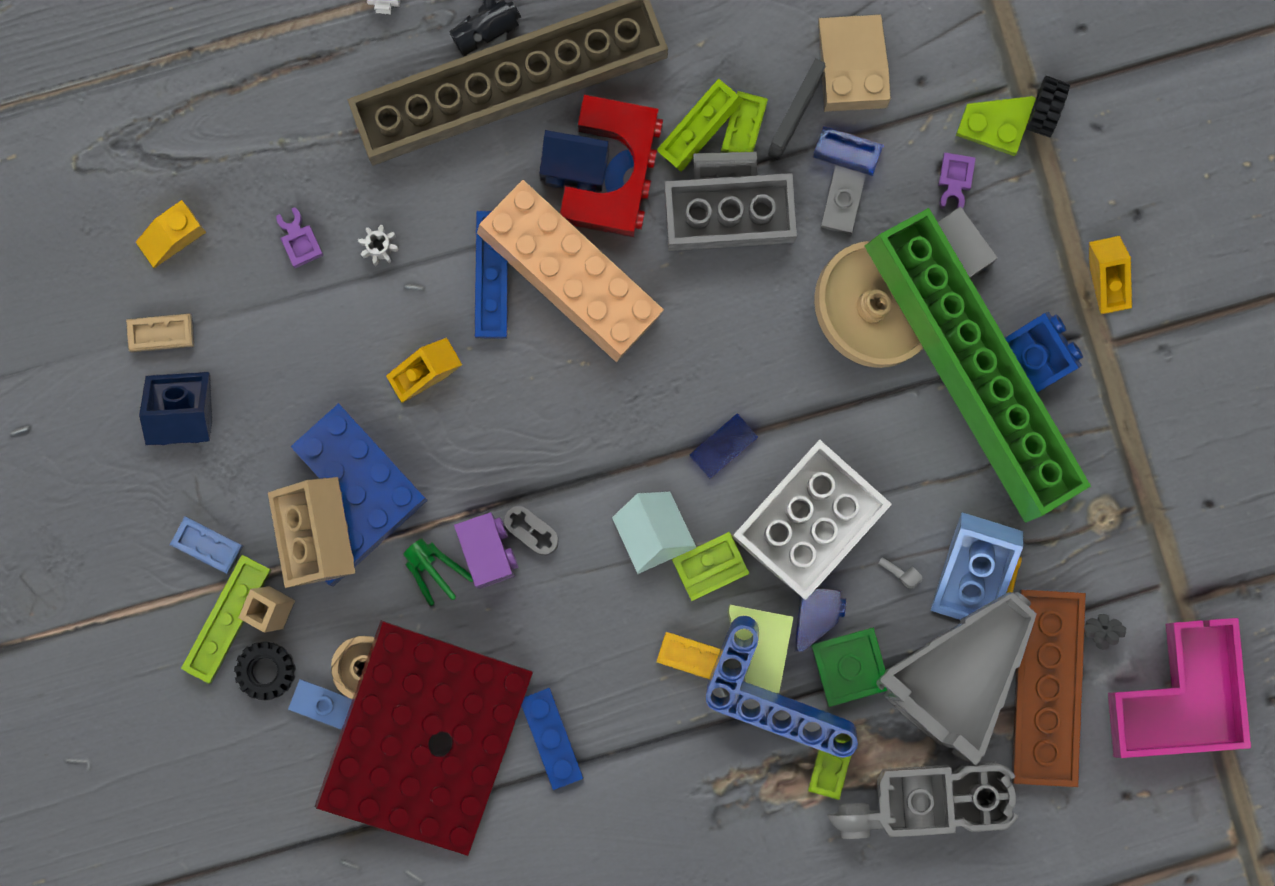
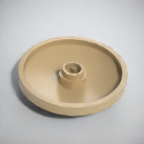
(861, 313)

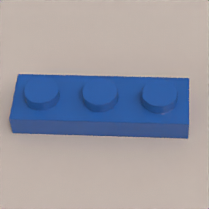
(551, 739)

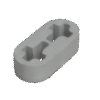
(536, 524)

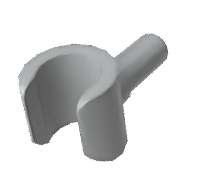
(910, 578)

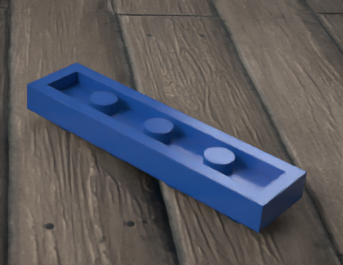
(490, 289)

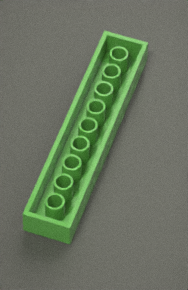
(977, 365)

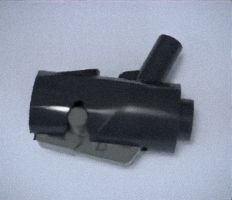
(485, 28)

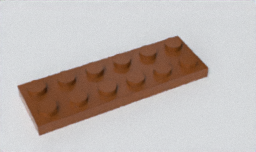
(1050, 692)

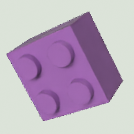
(485, 550)

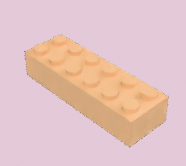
(569, 270)

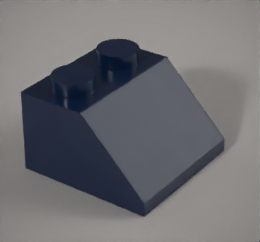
(573, 161)
(176, 408)

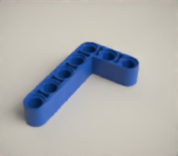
(769, 701)

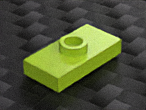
(744, 124)
(829, 772)

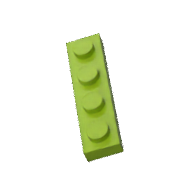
(223, 620)

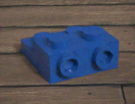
(1044, 350)

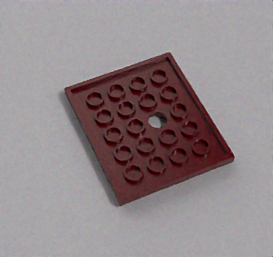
(383, 758)

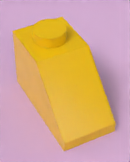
(169, 234)
(1111, 274)
(424, 369)

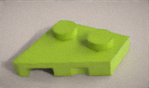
(997, 123)

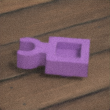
(956, 175)
(300, 242)

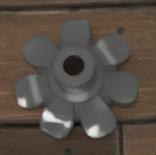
(1104, 631)

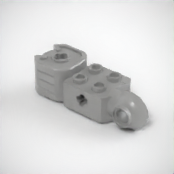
(933, 802)

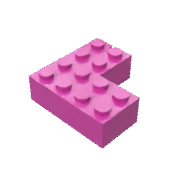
(1203, 706)

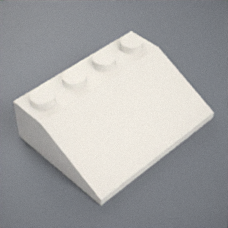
(811, 520)

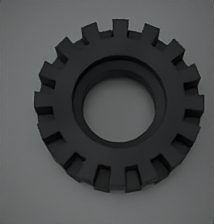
(1048, 106)
(245, 666)

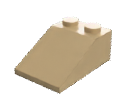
(855, 63)

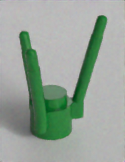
(421, 557)

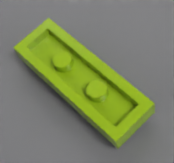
(700, 125)

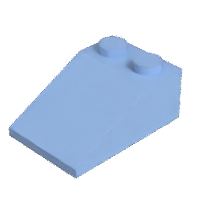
(976, 566)

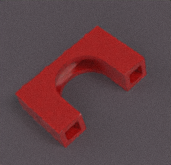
(635, 128)

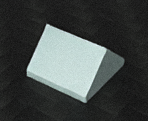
(652, 530)

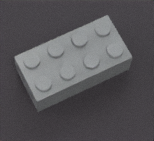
(730, 212)

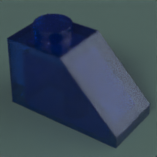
(818, 616)

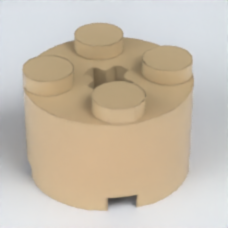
(346, 661)

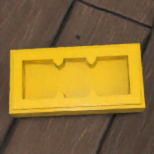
(687, 655)

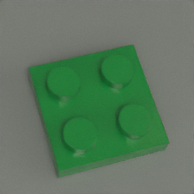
(849, 666)

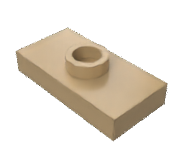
(160, 333)

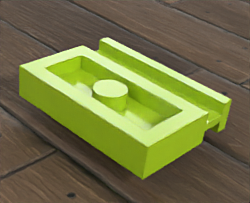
(710, 566)

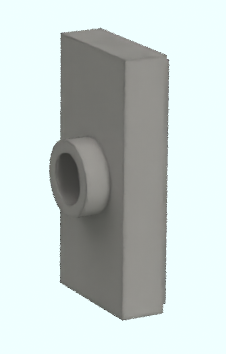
(724, 165)
(843, 200)

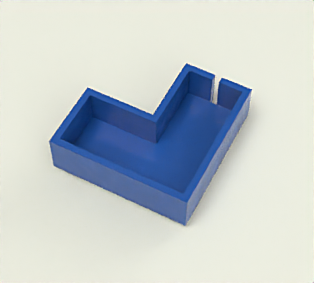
(373, 488)

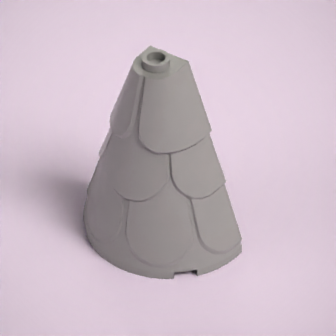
(963, 676)

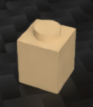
(266, 609)

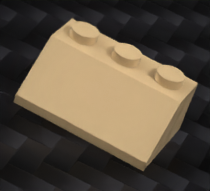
(311, 532)

